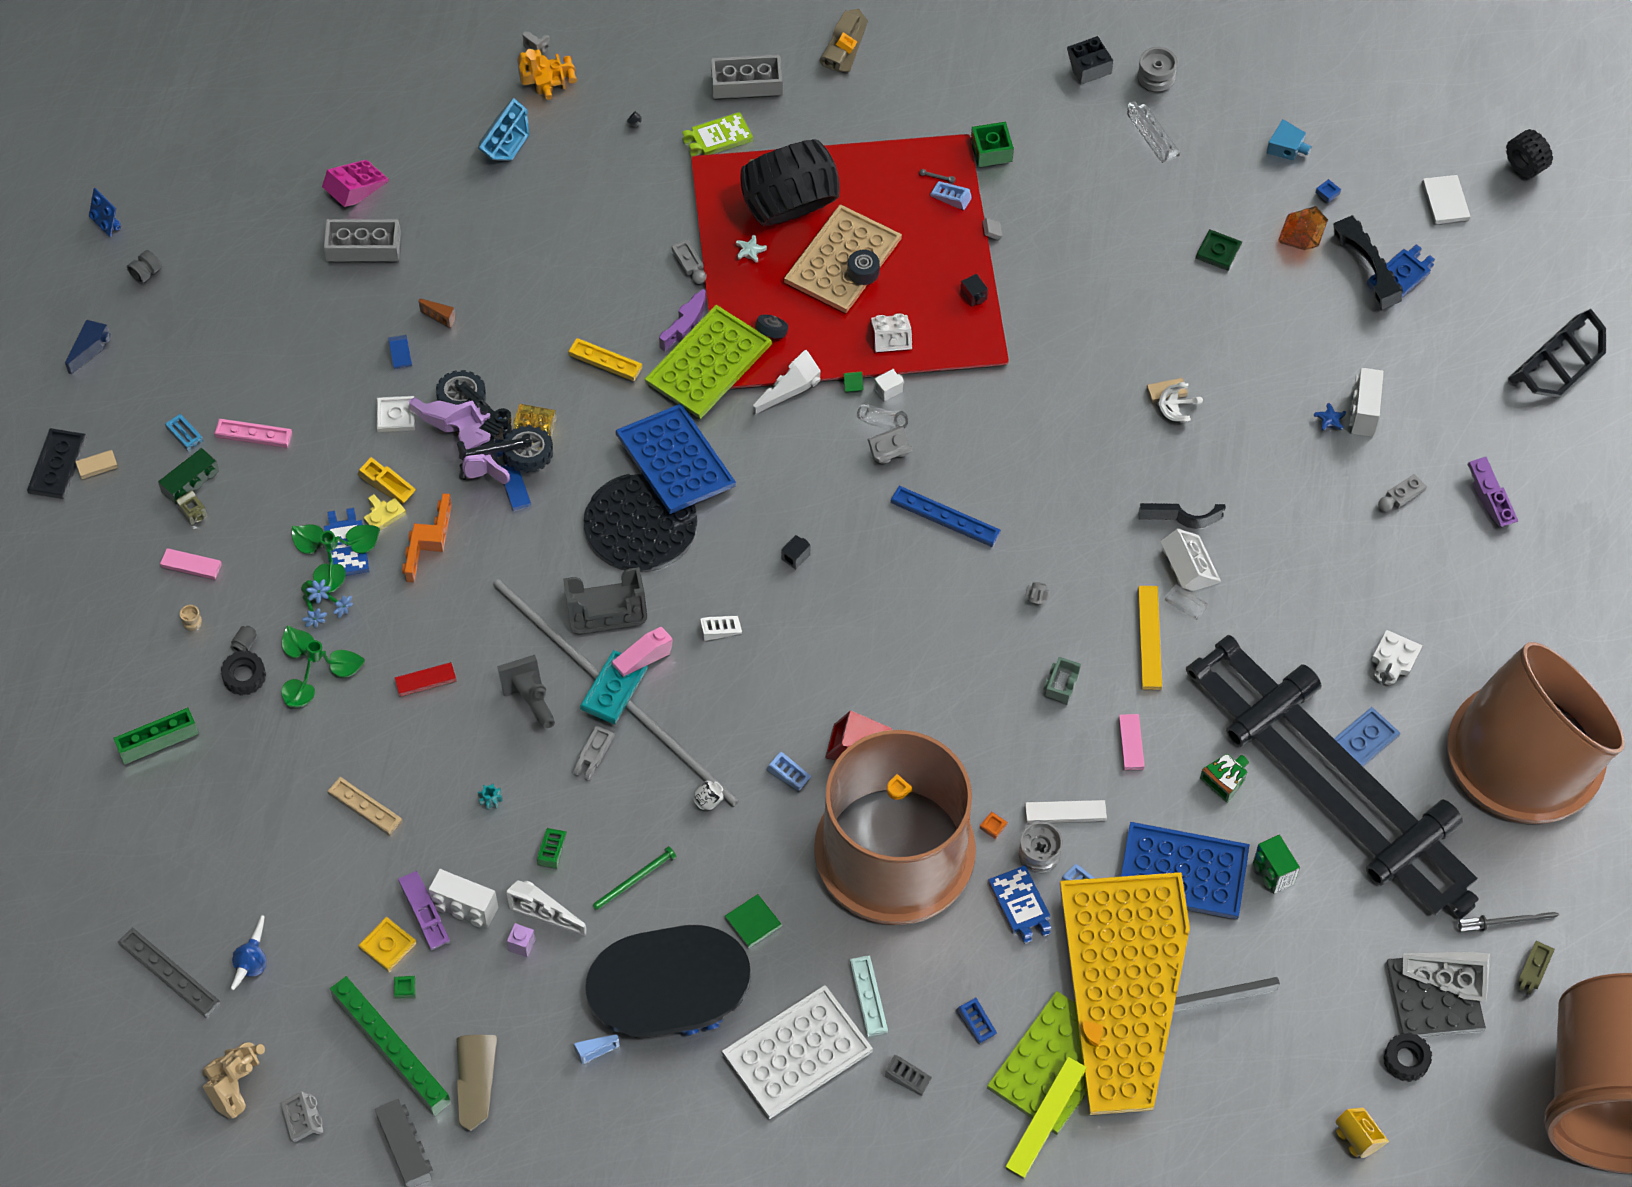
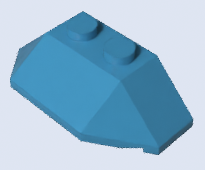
(506, 133)

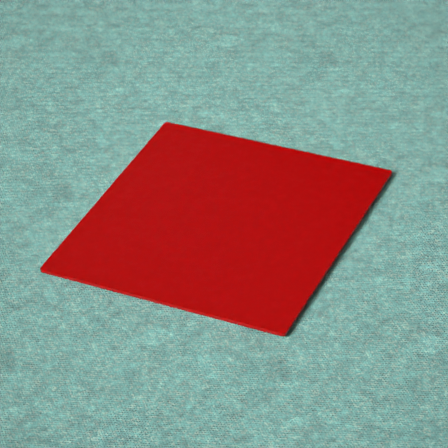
(916, 280)

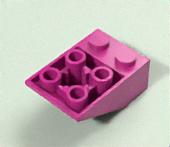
(353, 182)

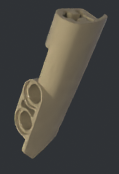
(853, 24)
(475, 1079)

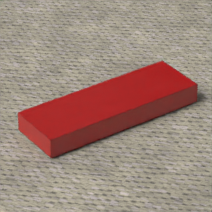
(425, 679)

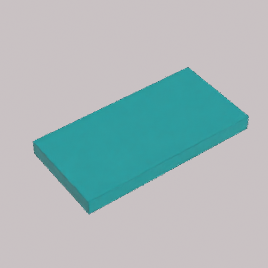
(611, 691)

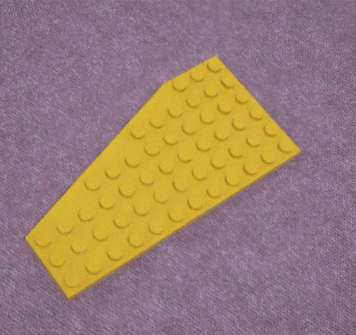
(1125, 971)

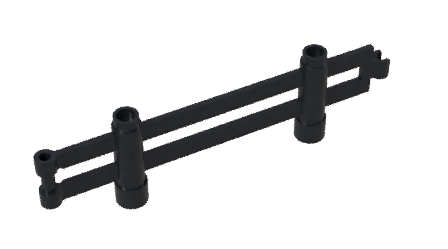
(1390, 859)

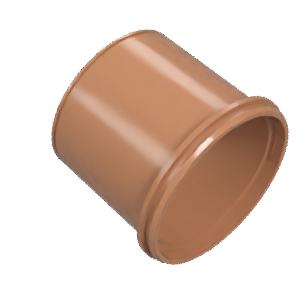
(887, 886)
(1594, 1074)

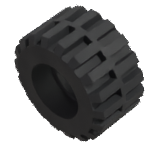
(1529, 153)

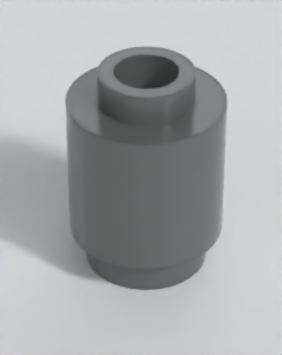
(243, 639)

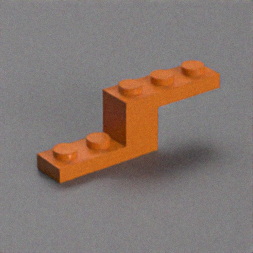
(427, 537)

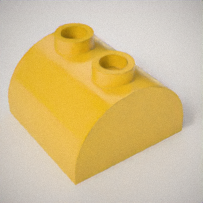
(1360, 1131)

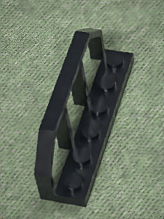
(1544, 353)

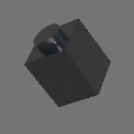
(974, 290)
(795, 551)

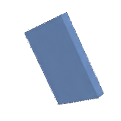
(1367, 736)

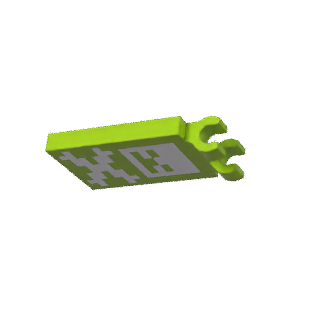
(718, 135)

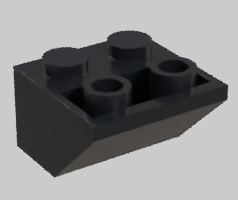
(1090, 60)

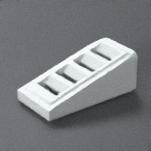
(715, 621)

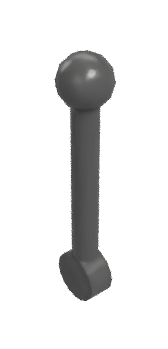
(951, 179)

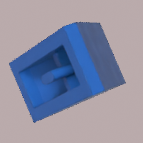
(400, 351)

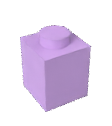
(521, 940)

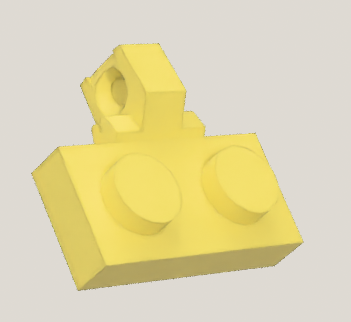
(383, 513)

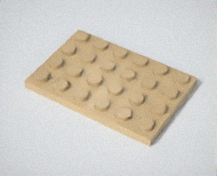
(824, 263)

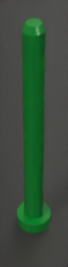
(669, 854)

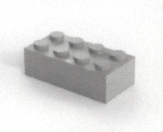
(746, 76)
(362, 240)

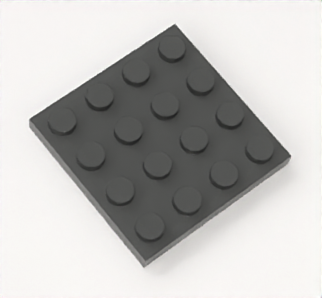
(1428, 1009)

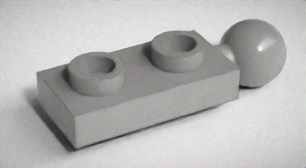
(689, 261)
(1402, 493)

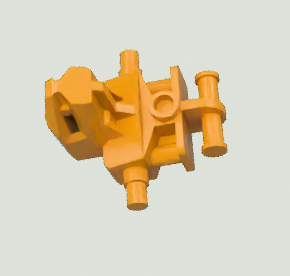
(544, 72)

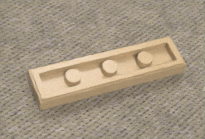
(365, 806)

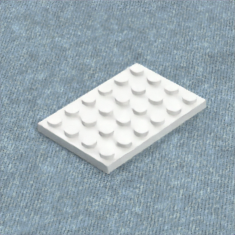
(797, 1051)

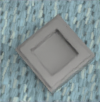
(992, 228)

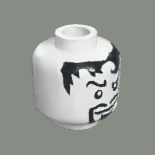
(708, 795)

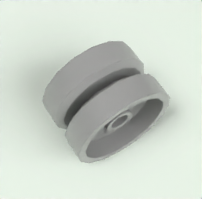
(1157, 69)

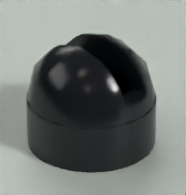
(634, 118)

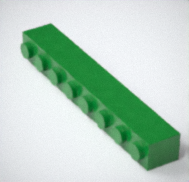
(390, 1046)

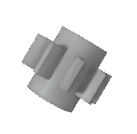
(1037, 592)

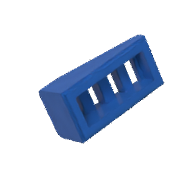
(962, 1011)

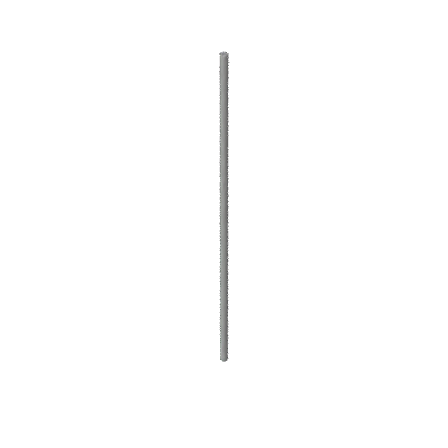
(594, 673)

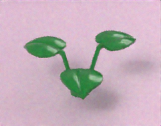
(310, 536)
(298, 642)

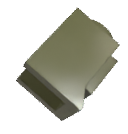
(195, 514)

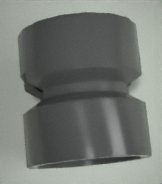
(146, 265)

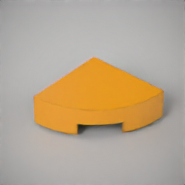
(1092, 1032)

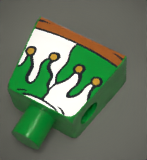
(1225, 775)

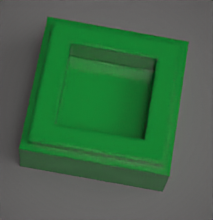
(853, 381)
(404, 987)

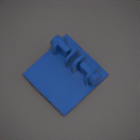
(103, 213)

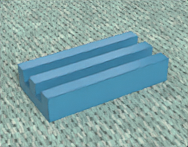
(192, 442)

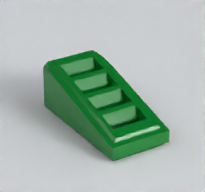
(547, 861)

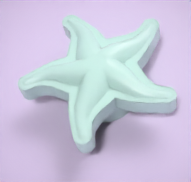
(750, 249)

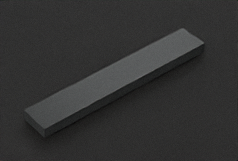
(169, 972)
(1226, 993)

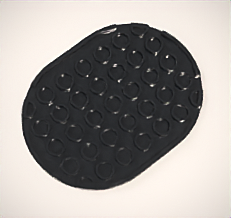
(668, 980)

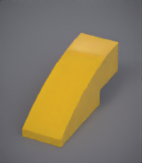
(386, 480)

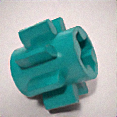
(490, 796)

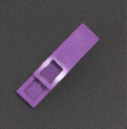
(689, 316)
(1491, 494)
(424, 910)

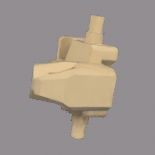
(224, 1076)

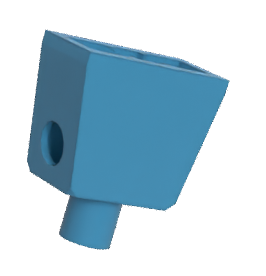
(1288, 142)

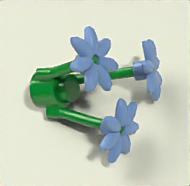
(314, 591)

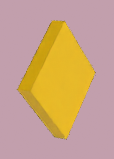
(387, 944)

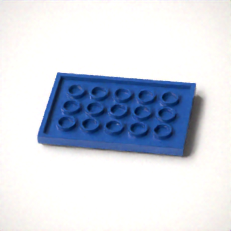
(675, 458)
(1209, 866)

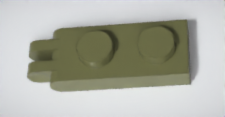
(1535, 966)

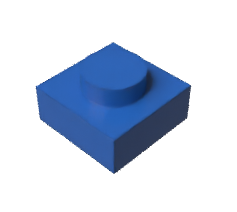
(1328, 191)

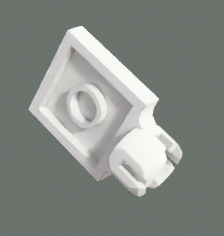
(1395, 657)

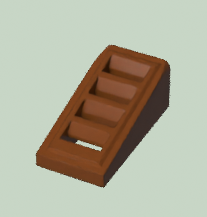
(439, 312)

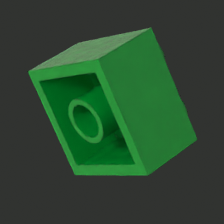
(992, 144)

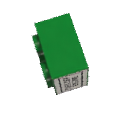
(1276, 864)

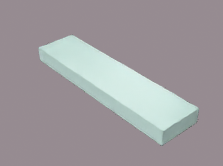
(868, 996)

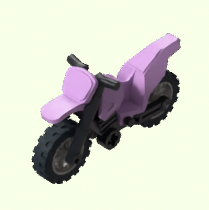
(482, 430)

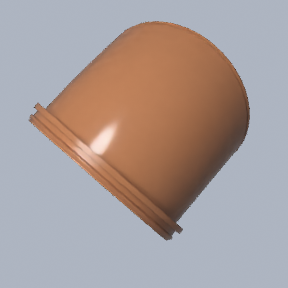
(1521, 752)

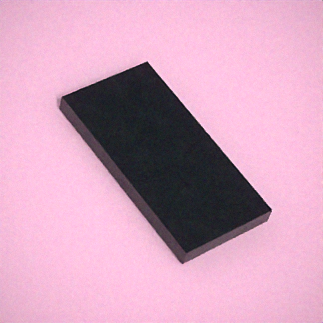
(56, 463)

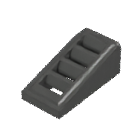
(911, 1069)

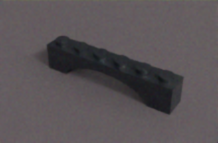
(1351, 233)

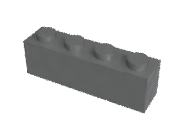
(403, 1143)

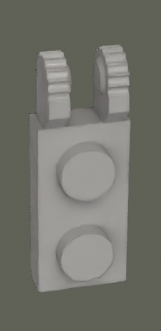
(594, 751)

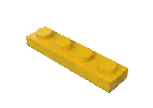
(605, 359)

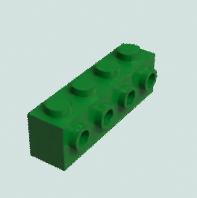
(156, 735)

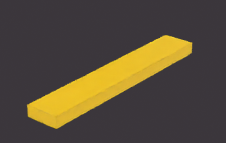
(1150, 638)

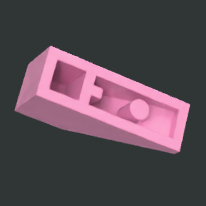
(644, 651)

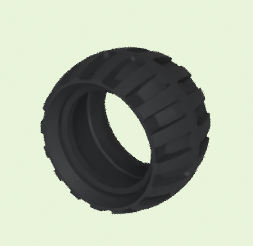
(790, 182)

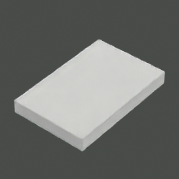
(1446, 199)

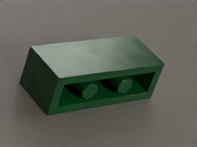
(188, 475)

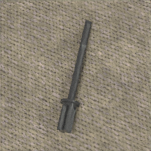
(1482, 923)

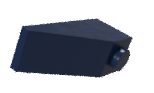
(87, 345)

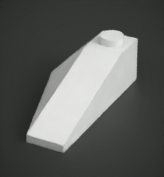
(799, 378)
(533, 902)
(1451, 971)

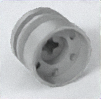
(1046, 839)

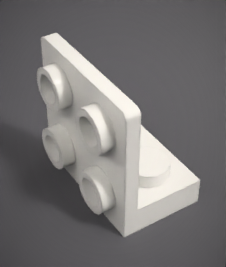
(892, 332)

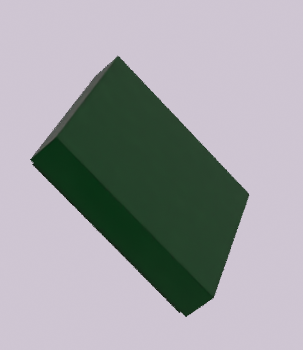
(1219, 250)

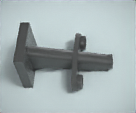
(525, 678)

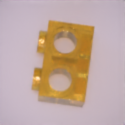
(536, 417)

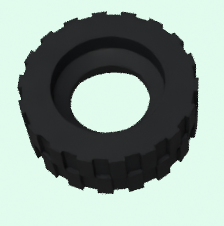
(247, 686)
(1407, 1041)

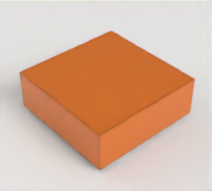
(993, 825)

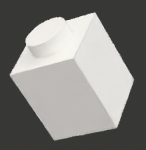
(888, 385)

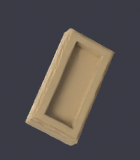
(1156, 389)
(96, 464)

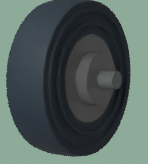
(771, 326)

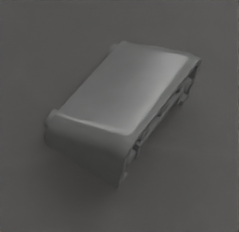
(606, 605)

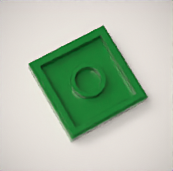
(753, 921)

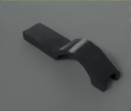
(1171, 511)

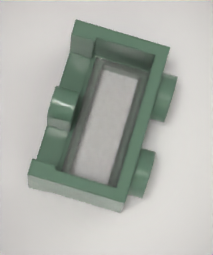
(1062, 680)

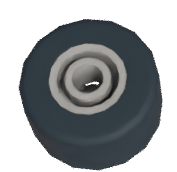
(863, 267)

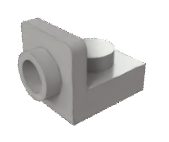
(532, 42)

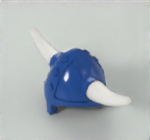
(249, 957)

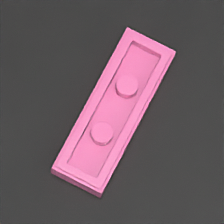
(191, 564)
(1131, 742)

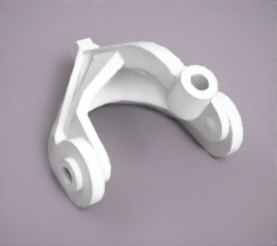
(1173, 402)

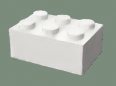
(1366, 402)
(463, 899)

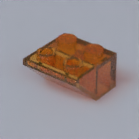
(1303, 228)

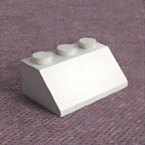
(1189, 560)

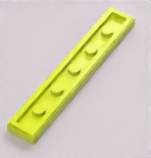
(1046, 1117)

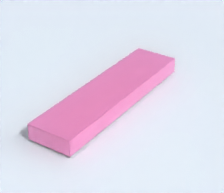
(253, 433)

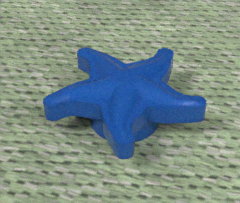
(1330, 418)

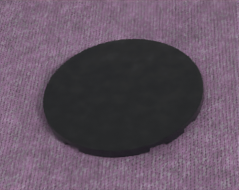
(634, 529)

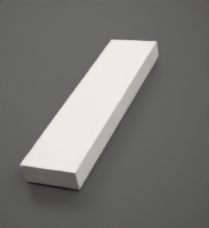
(1065, 811)

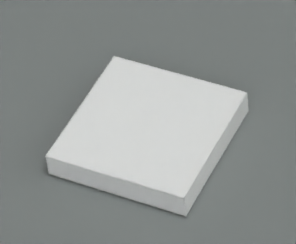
(394, 414)

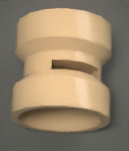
(190, 617)

